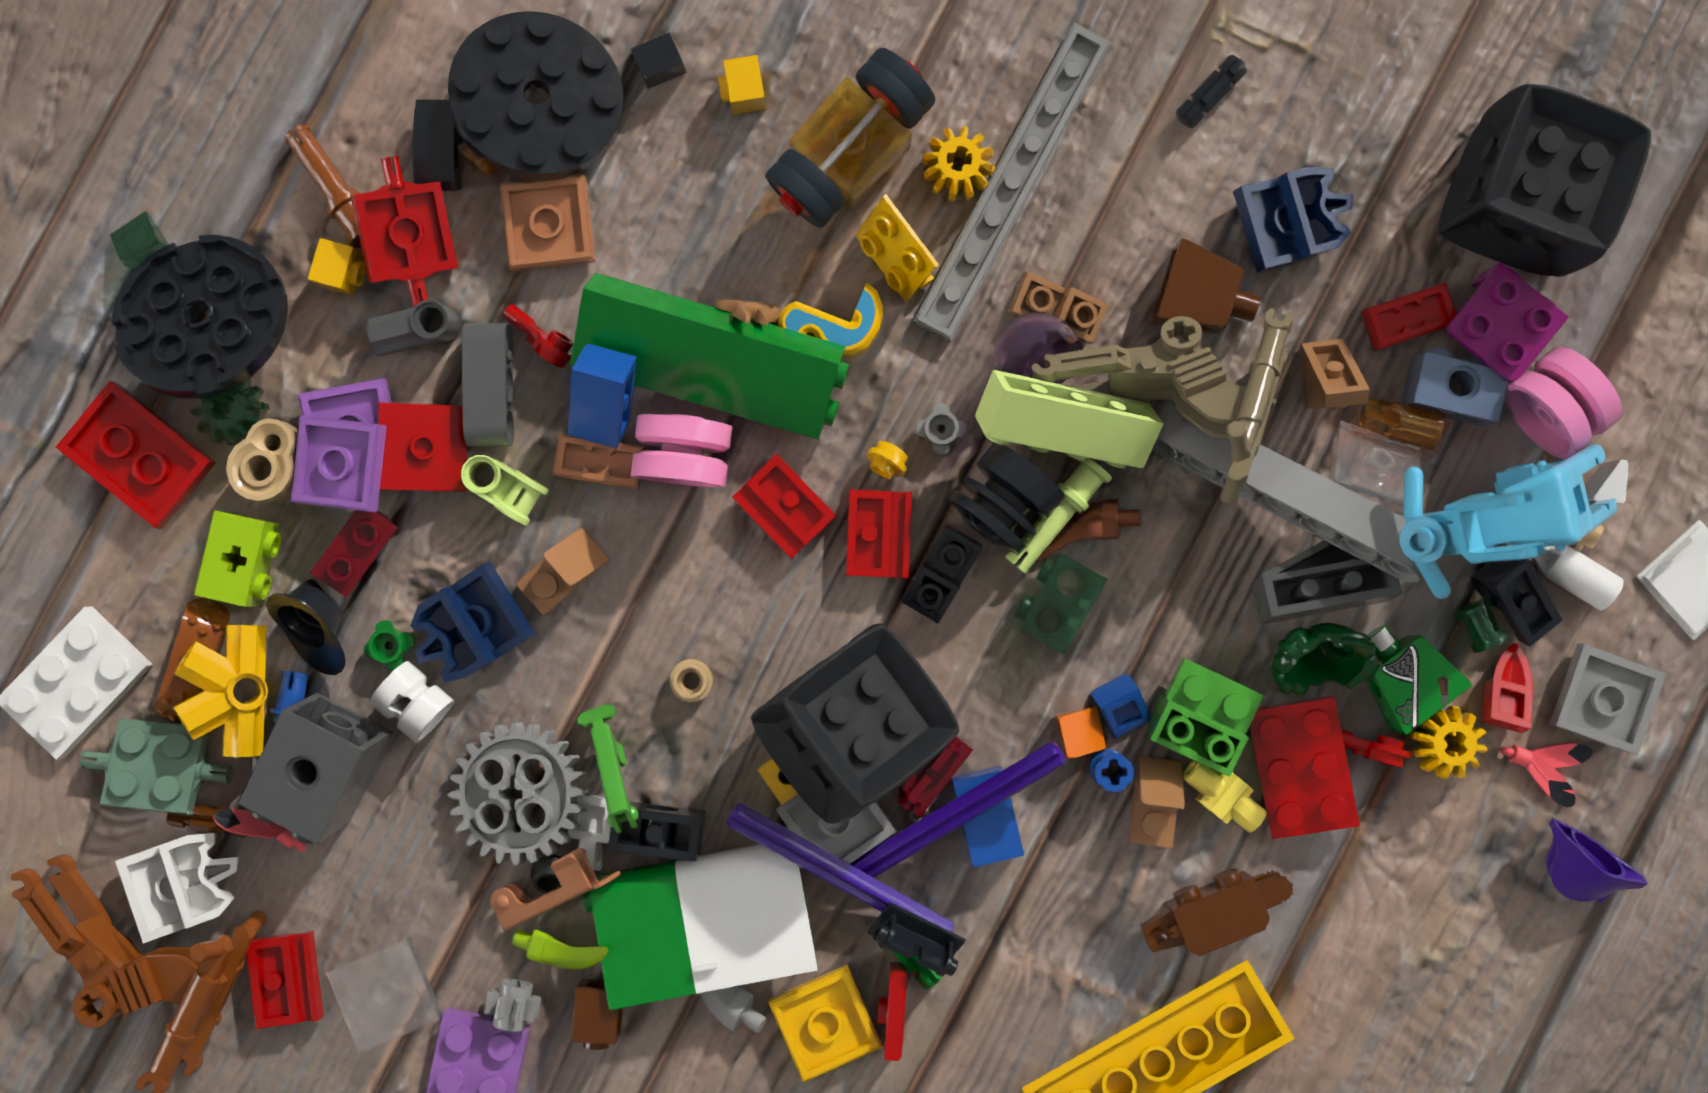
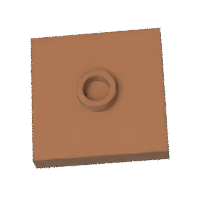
(547, 223)

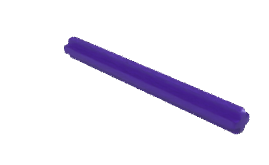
(962, 810)
(825, 864)

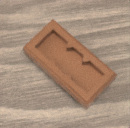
(595, 462)

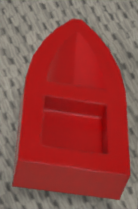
(1509, 692)

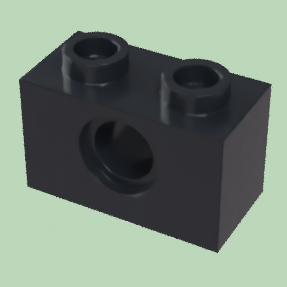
(661, 832)

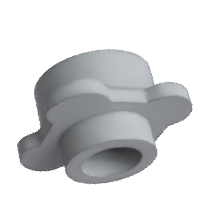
(941, 416)

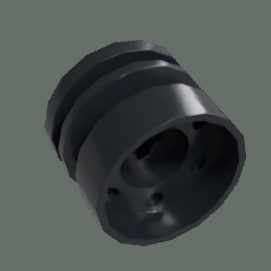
(1006, 498)

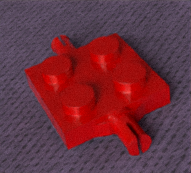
(404, 231)

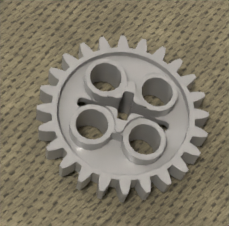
(481, 792)

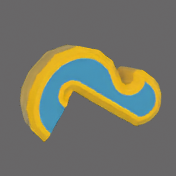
(855, 335)

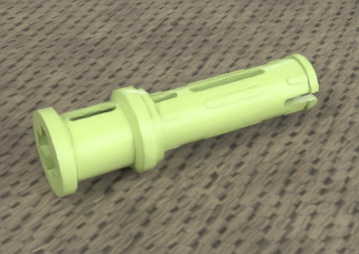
(1078, 491)

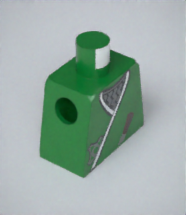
(1411, 680)

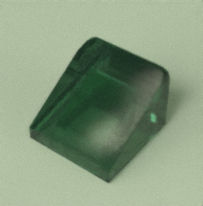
(137, 240)

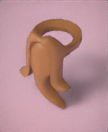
(748, 310)

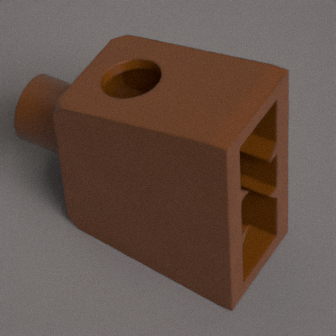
(1202, 288)

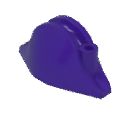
(1585, 868)

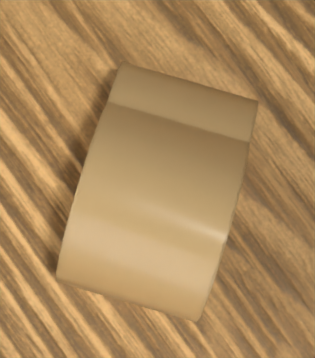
(264, 462)

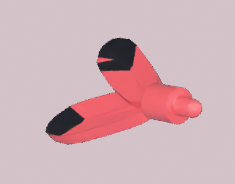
(1542, 764)
(243, 823)

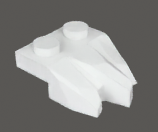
(175, 885)

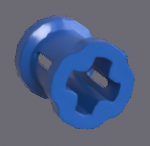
(1120, 779)

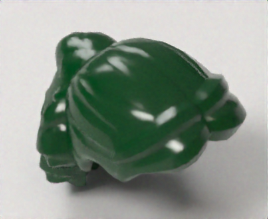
(1323, 655)

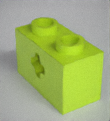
(221, 574)

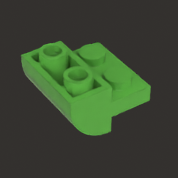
(1204, 716)

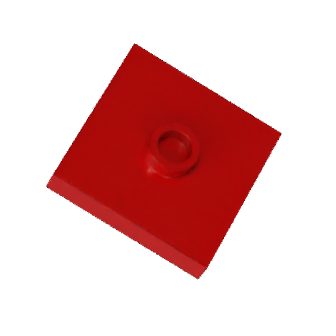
(422, 447)

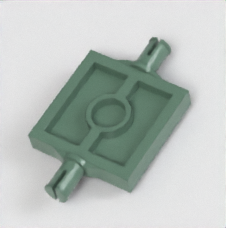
(154, 767)

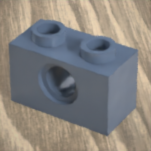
(1429, 387)

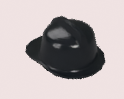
(310, 623)

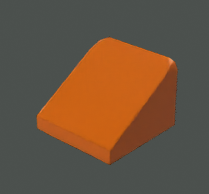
(1080, 732)

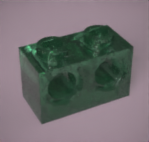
(1069, 609)

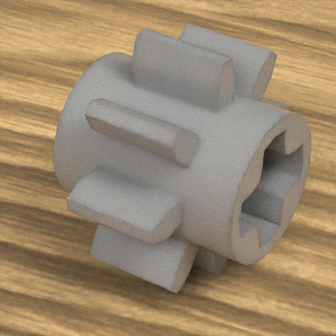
(512, 1005)

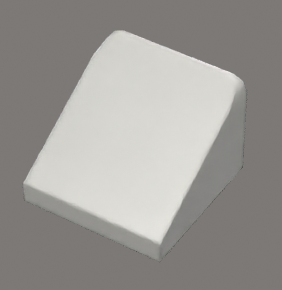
(1608, 482)

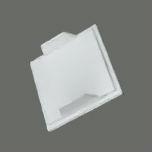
(1680, 579)

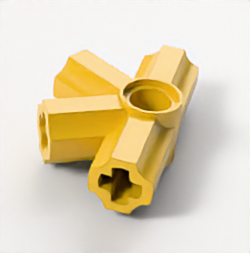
(217, 677)

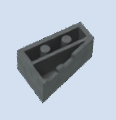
(1319, 583)

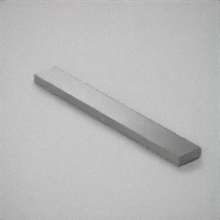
(1012, 182)

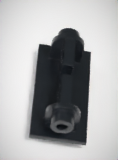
(916, 936)

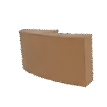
(1075, 307)

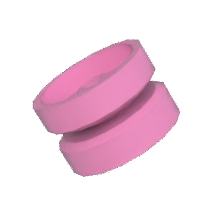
(1563, 402)
(681, 445)

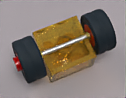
(851, 139)

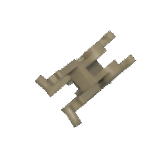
(1192, 382)

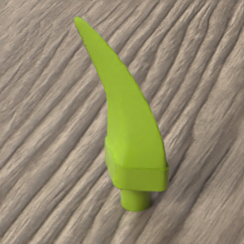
(548, 951)

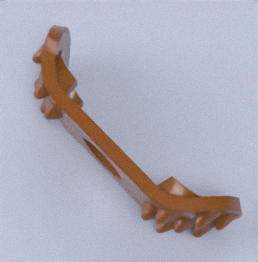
(201, 622)

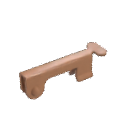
(575, 876)

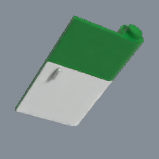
(701, 925)

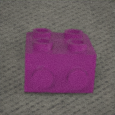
(1506, 322)

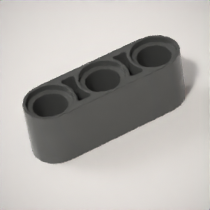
(487, 384)

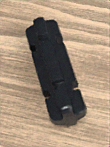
(1211, 91)

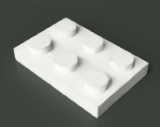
(74, 682)

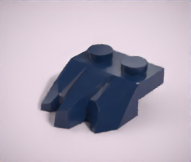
(1292, 217)
(470, 624)

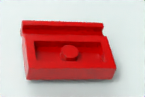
(784, 506)
(878, 533)
(284, 980)

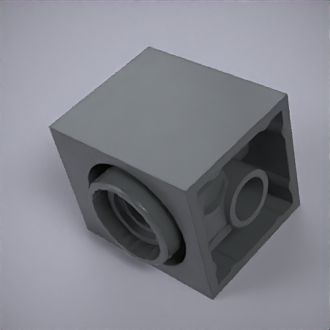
(315, 768)

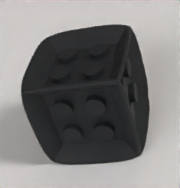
(1545, 181)
(856, 725)

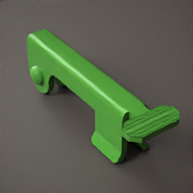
(609, 759)

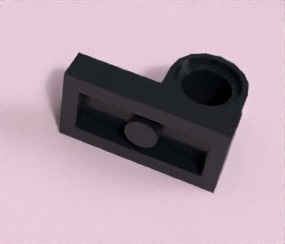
(1520, 597)

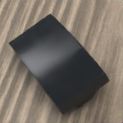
(435, 145)
(942, 573)

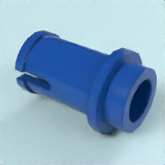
(291, 691)

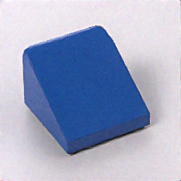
(1121, 705)

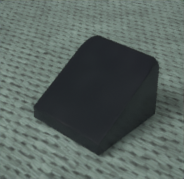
(658, 60)

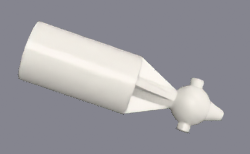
(1579, 576)

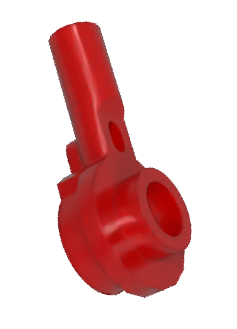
(552, 347)
(1384, 750)

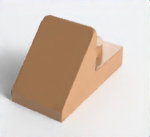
(1332, 375)
(562, 571)
(1155, 801)

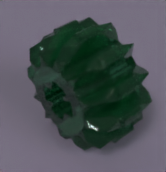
(244, 411)

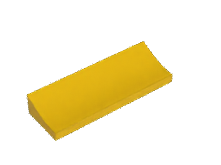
(1182, 1044)

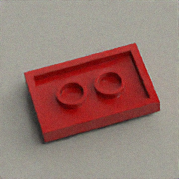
(135, 454)
(1303, 768)

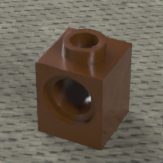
(592, 1019)

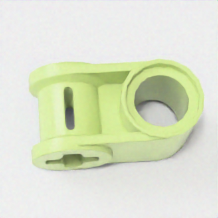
(509, 491)

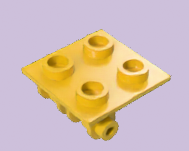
(896, 249)

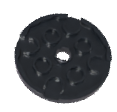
(525, 137)
(205, 357)

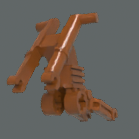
(126, 979)

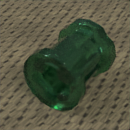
(1481, 625)

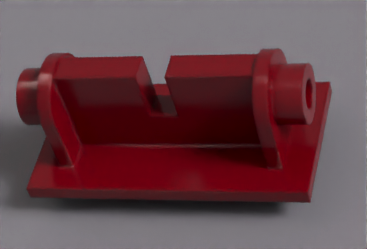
(353, 550)
(925, 785)

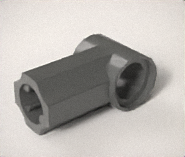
(411, 329)

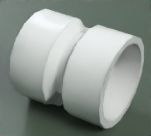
(411, 701)

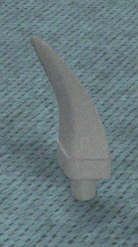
(733, 1007)

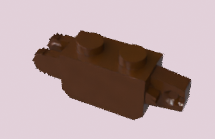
(1217, 912)

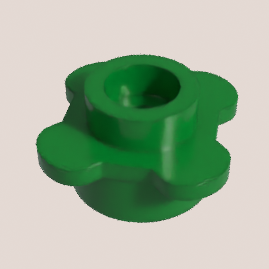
(377, 649)

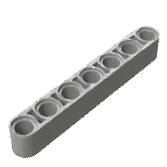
(1294, 495)

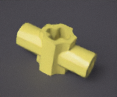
(1225, 796)

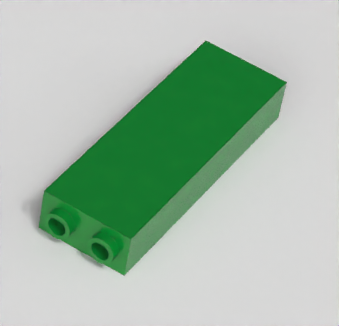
(713, 356)

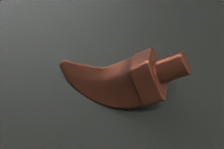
(1099, 521)

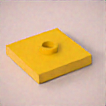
(825, 1023)

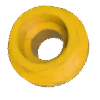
(887, 460)

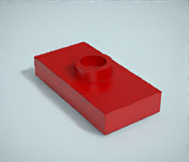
(1409, 316)
(892, 1011)

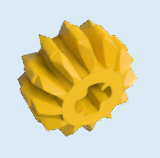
(974, 164)
(1462, 737)

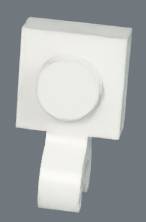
(593, 828)

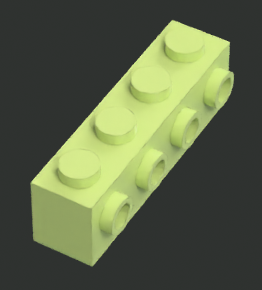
(1067, 420)

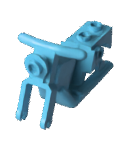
(1529, 510)

